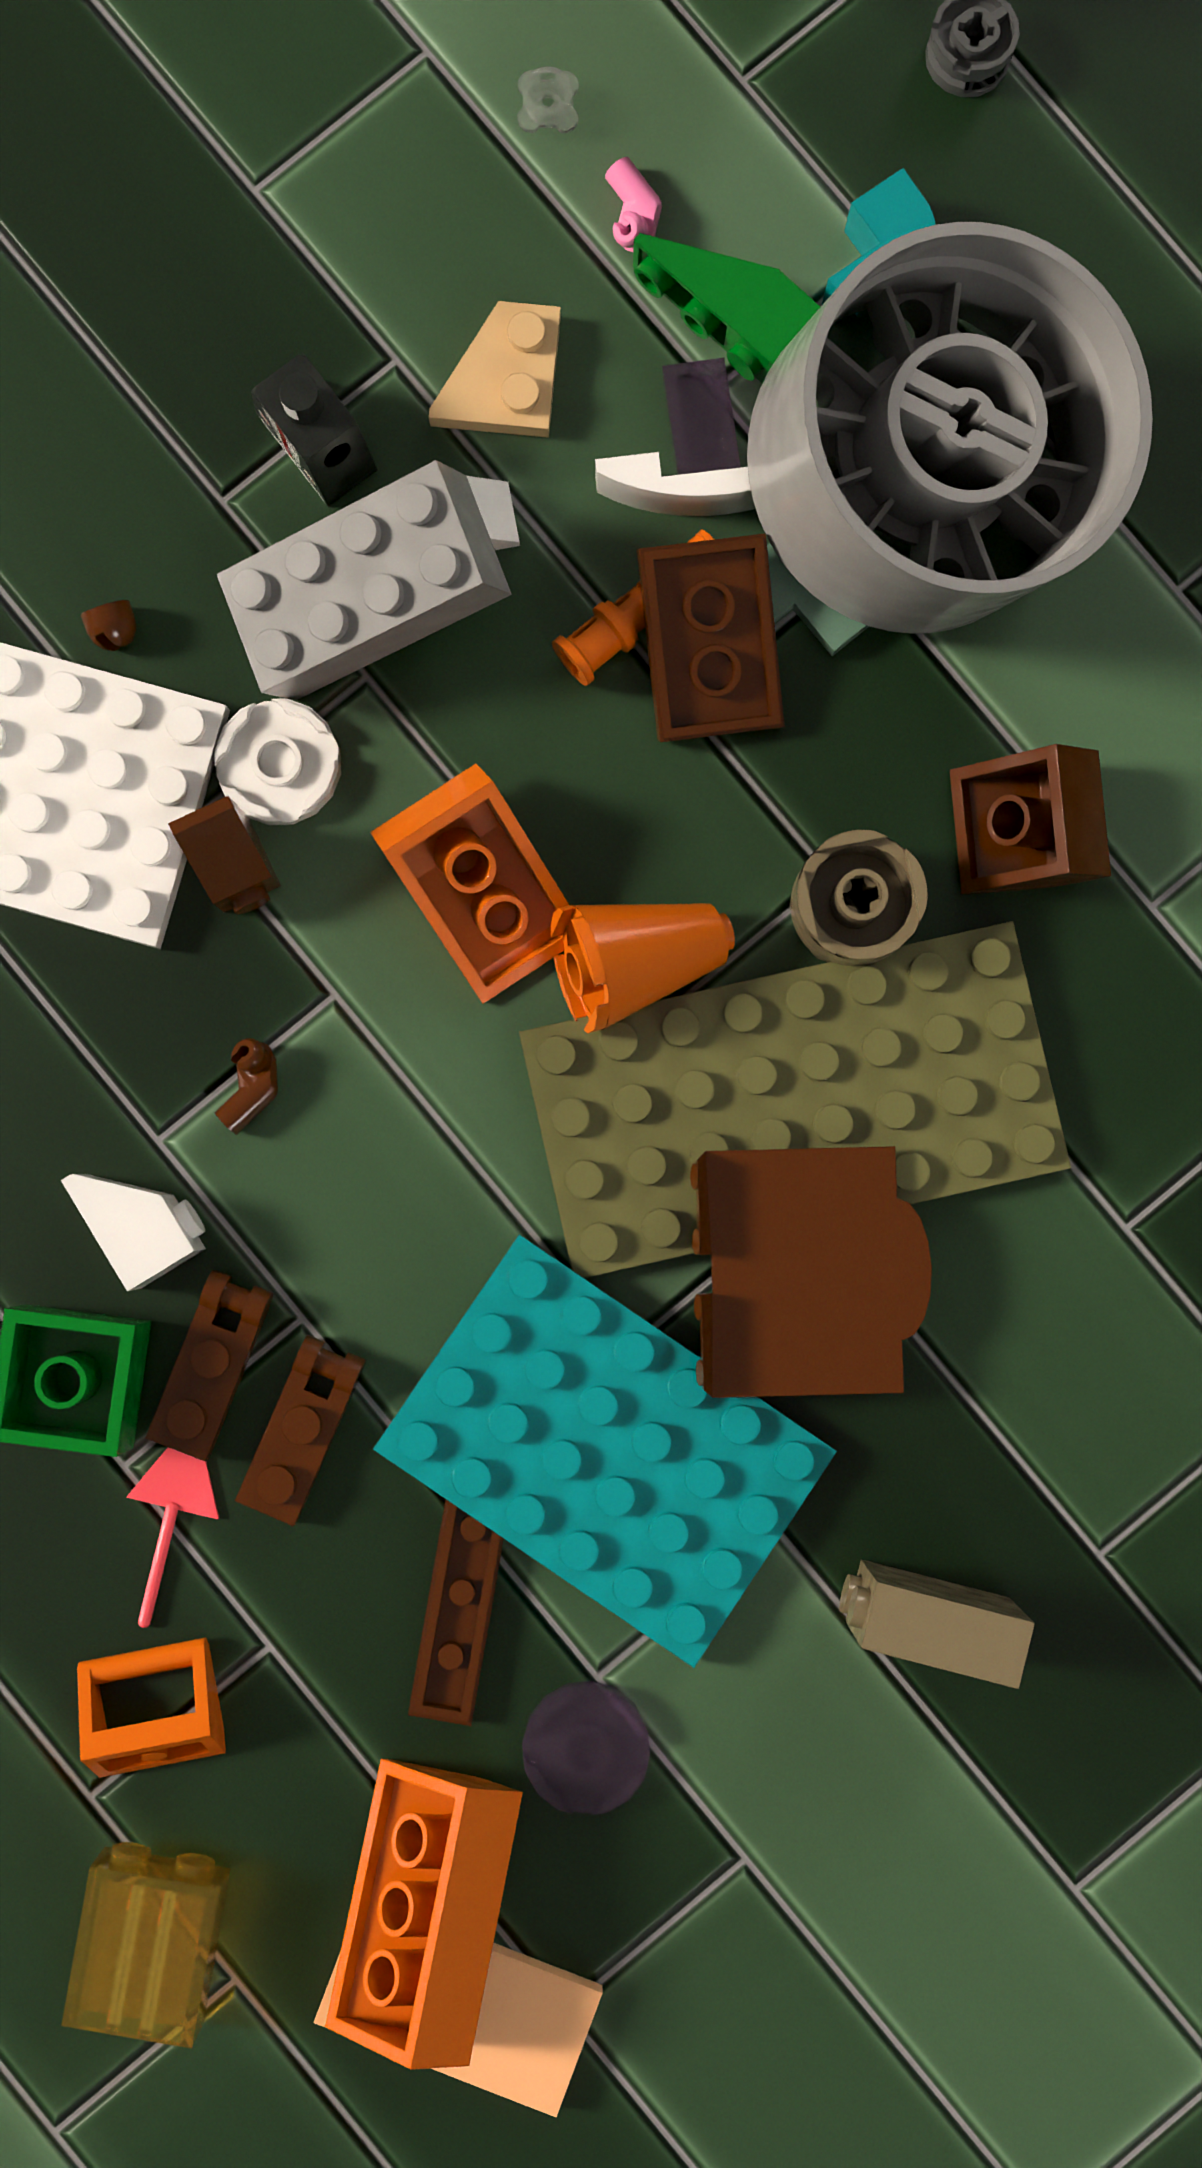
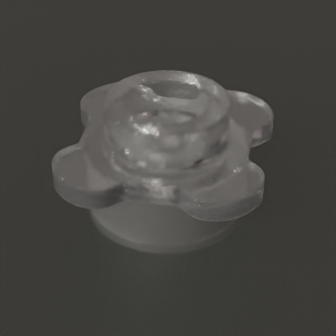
(542, 84)

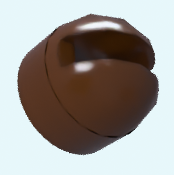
(110, 625)

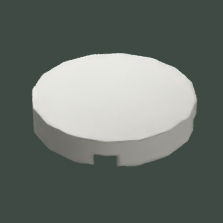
(278, 761)

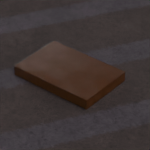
(711, 637)

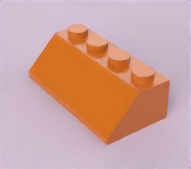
(424, 1914)

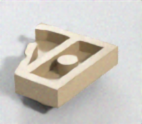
(504, 374)

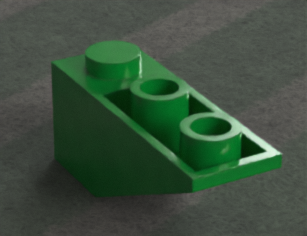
(734, 301)

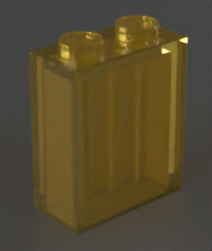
(146, 1945)

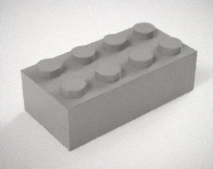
(364, 582)

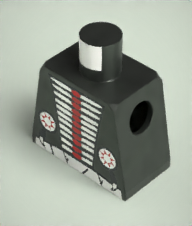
(311, 422)

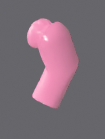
(640, 203)

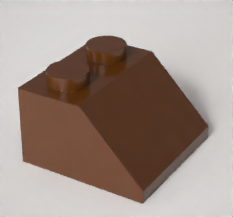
(1030, 820)

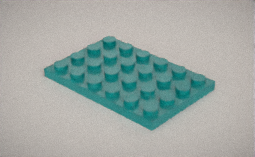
(603, 1452)

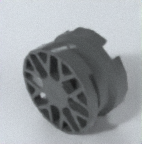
(957, 58)

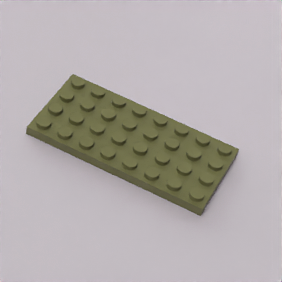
(899, 1052)

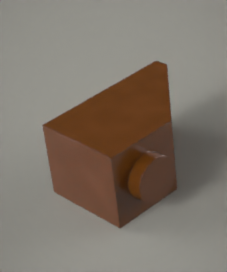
(226, 856)

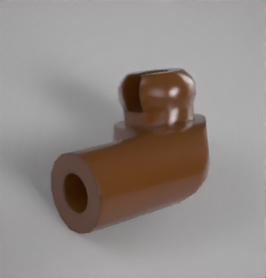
(255, 1081)

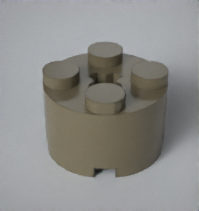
(876, 869)

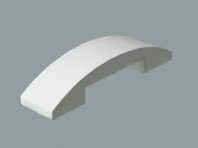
(639, 484)

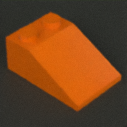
(476, 880)

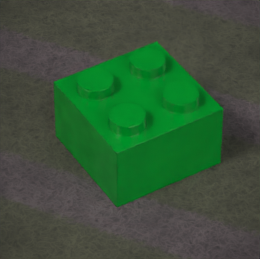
(71, 1379)

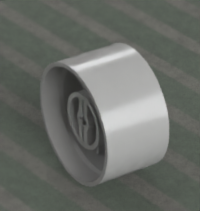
(951, 428)

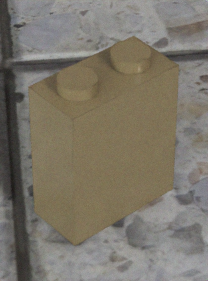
(937, 1623)

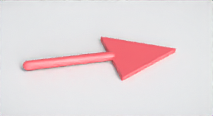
(177, 1484)

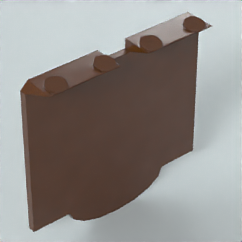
(808, 1272)

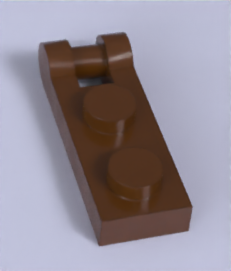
(209, 1368)
(299, 1433)

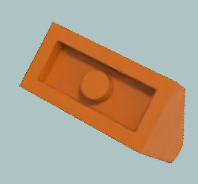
(155, 1741)

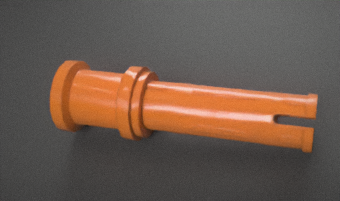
(606, 633)

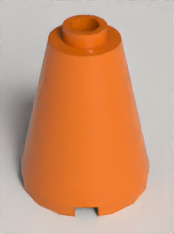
(634, 955)

